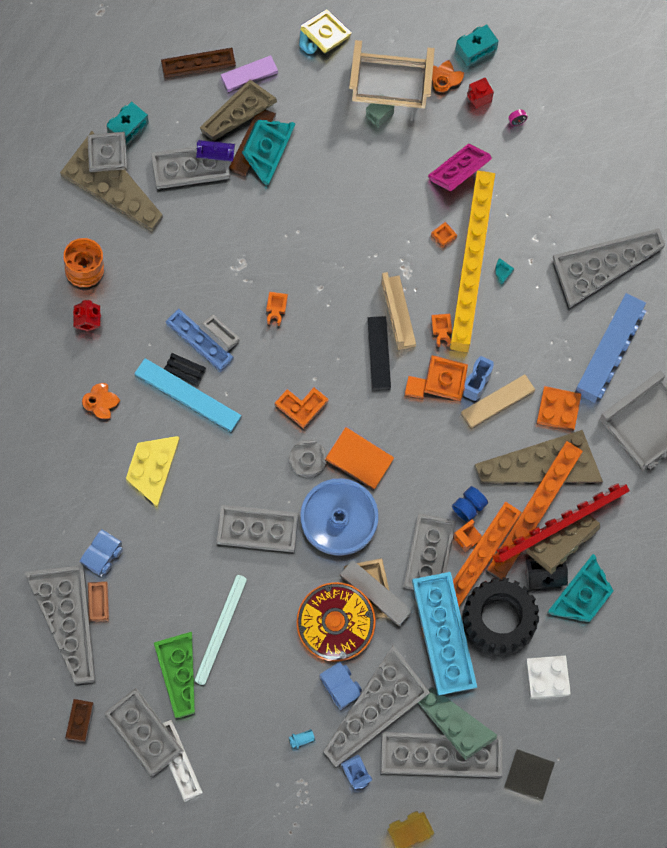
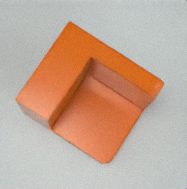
(467, 536)

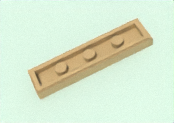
(497, 401)

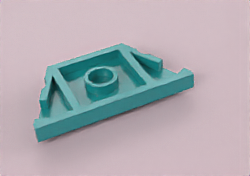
(266, 147)
(584, 594)

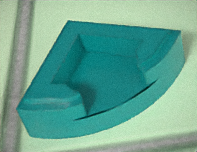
(503, 270)

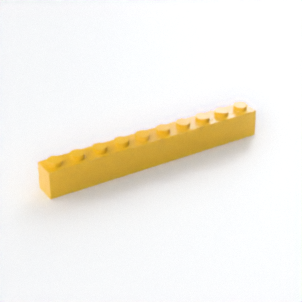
(472, 261)

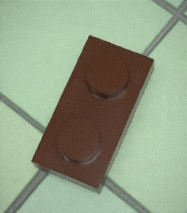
(79, 720)

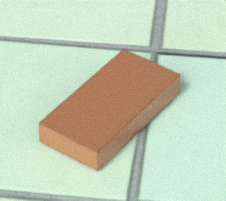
(98, 601)

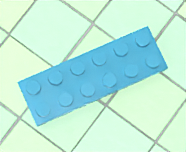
(444, 633)

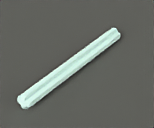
(220, 629)

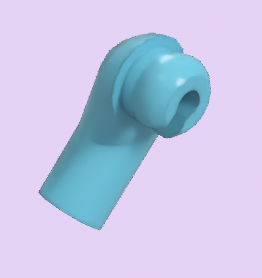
(305, 45)

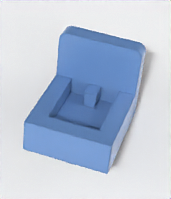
(356, 772)

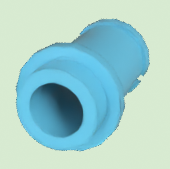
(301, 738)

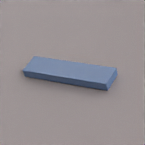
(199, 340)

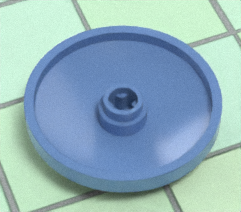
(339, 517)

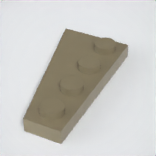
(238, 109)
(558, 546)

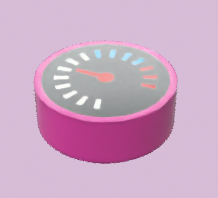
(517, 117)

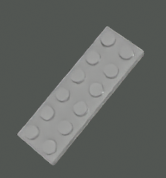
(437, 756)

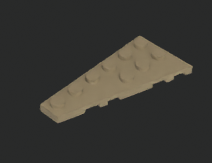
(113, 188)
(533, 462)

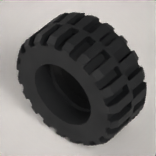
(500, 642)

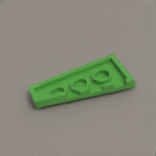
(176, 663)

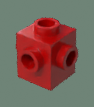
(86, 315)

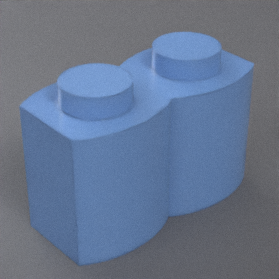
(478, 378)
(101, 552)
(340, 685)

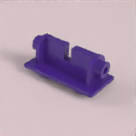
(215, 150)

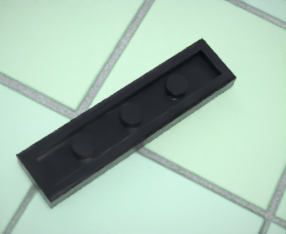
(379, 353)

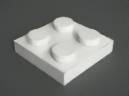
(548, 677)

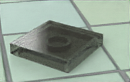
(529, 775)

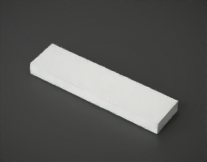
(182, 770)

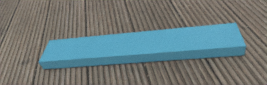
(188, 395)

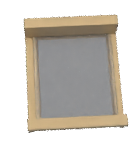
(391, 78)

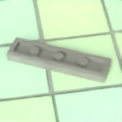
(376, 593)

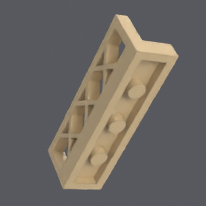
(398, 311)

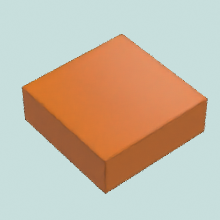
(444, 234)
(415, 387)

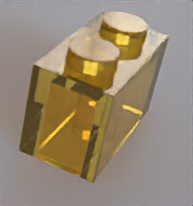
(411, 831)

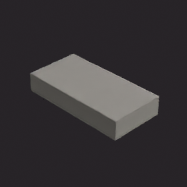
(219, 333)

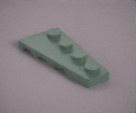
(456, 724)

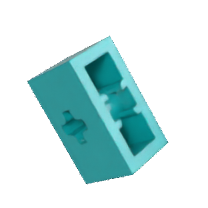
(476, 44)
(128, 114)

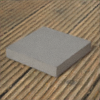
(107, 152)

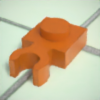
(276, 305)
(442, 326)

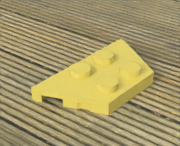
(152, 466)

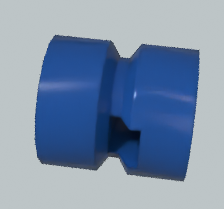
(468, 506)

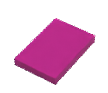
(459, 167)

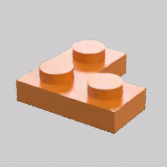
(301, 411)

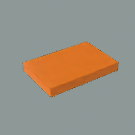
(359, 458)

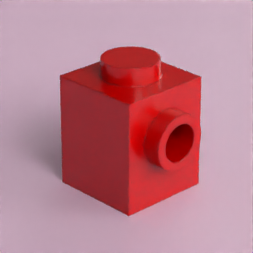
(480, 93)

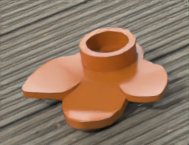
(446, 75)
(103, 401)

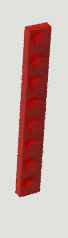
(553, 525)

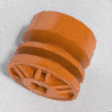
(83, 253)

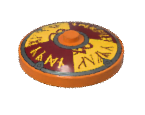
(336, 622)

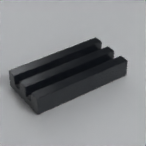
(170, 362)

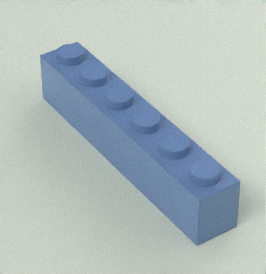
(609, 350)

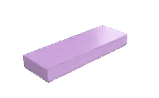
(253, 71)

